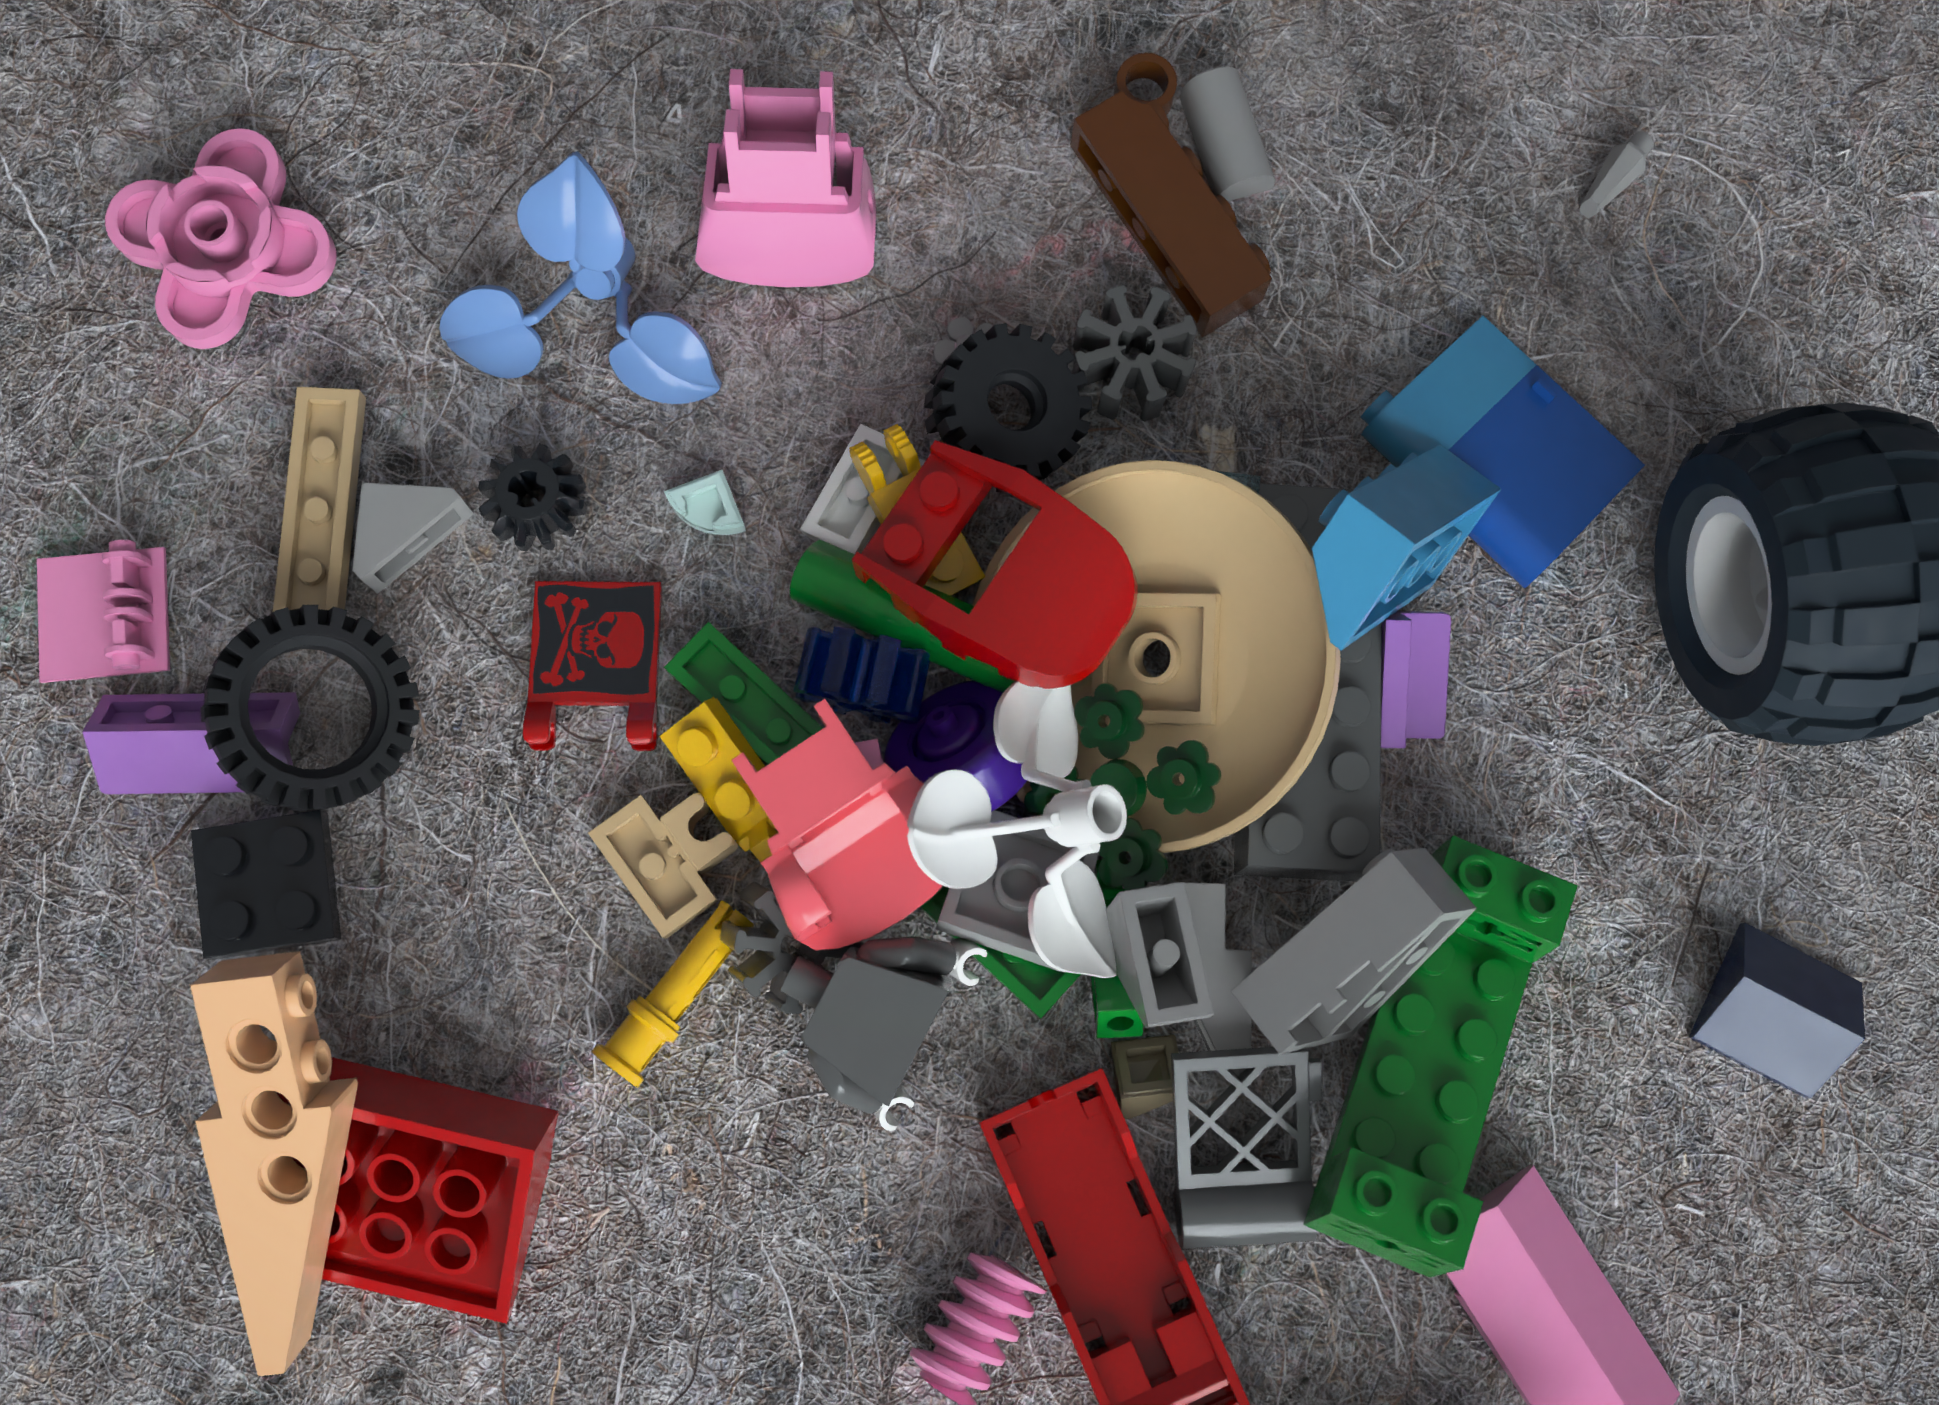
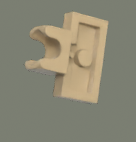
(663, 859)

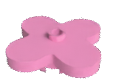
(220, 238)

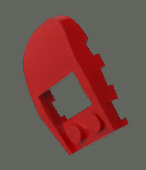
(1050, 603)

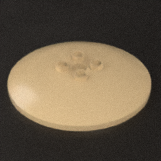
(1243, 628)

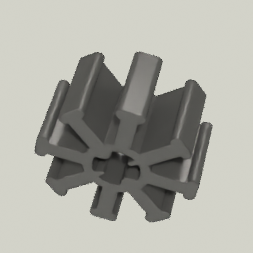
(1153, 367)
(769, 960)

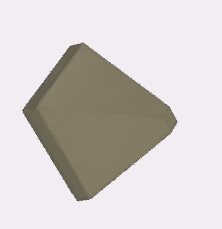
(1143, 1073)

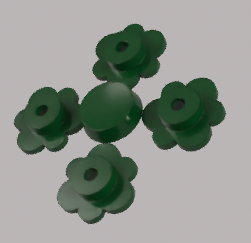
(1162, 781)

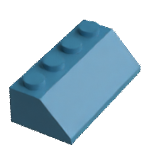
(1394, 538)

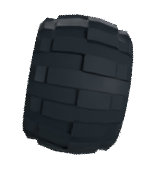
(1806, 573)

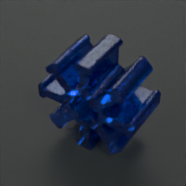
(862, 675)

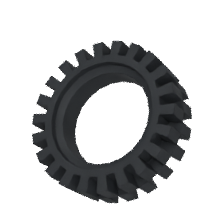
(313, 629)

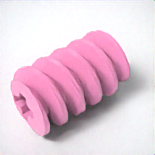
(974, 1327)

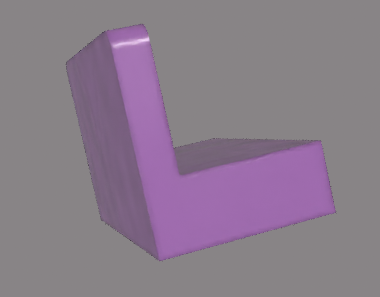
(1414, 676)

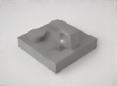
(998, 908)

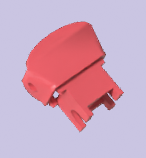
(841, 839)

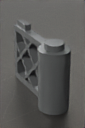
(1252, 1200)

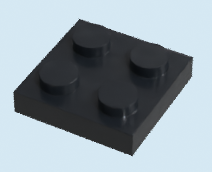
(265, 885)

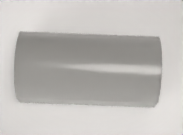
(1226, 134)

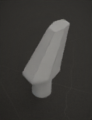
(1618, 171)

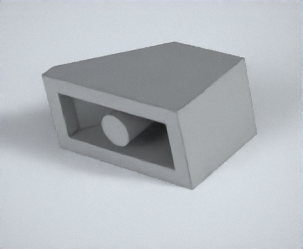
(1159, 954)

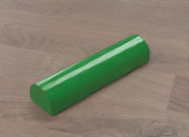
(829, 585)

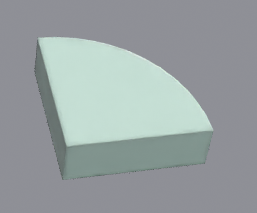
(707, 505)

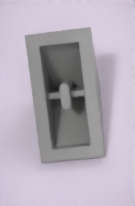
(400, 527)

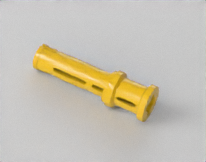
(655, 1018)

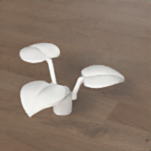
(954, 833)

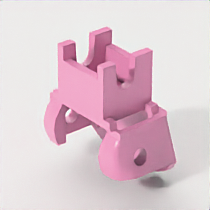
(772, 195)

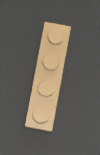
(320, 498)

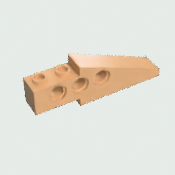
(268, 1206)

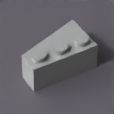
(1355, 952)

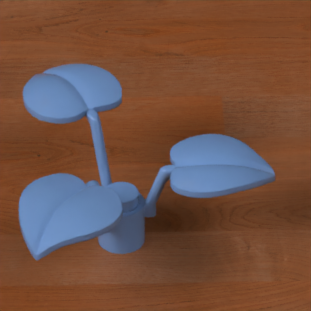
(576, 221)

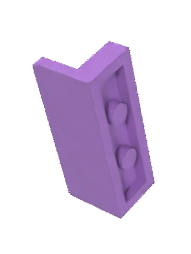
(160, 743)

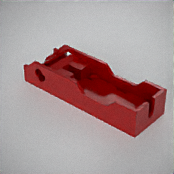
(1110, 1263)

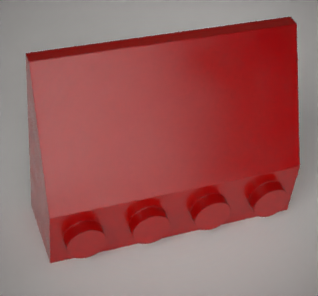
(437, 1192)

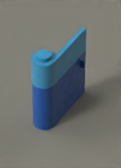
(1518, 432)

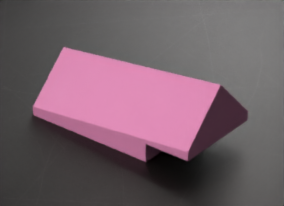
(1551, 1306)

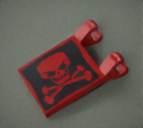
(594, 650)

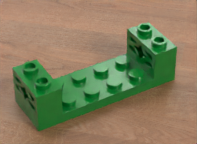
(1432, 1069)

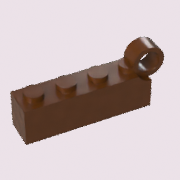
(1166, 201)

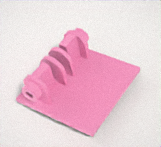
(103, 613)

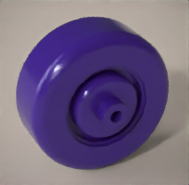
(956, 734)

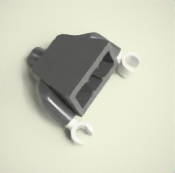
(875, 1015)

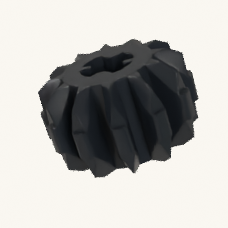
(520, 478)

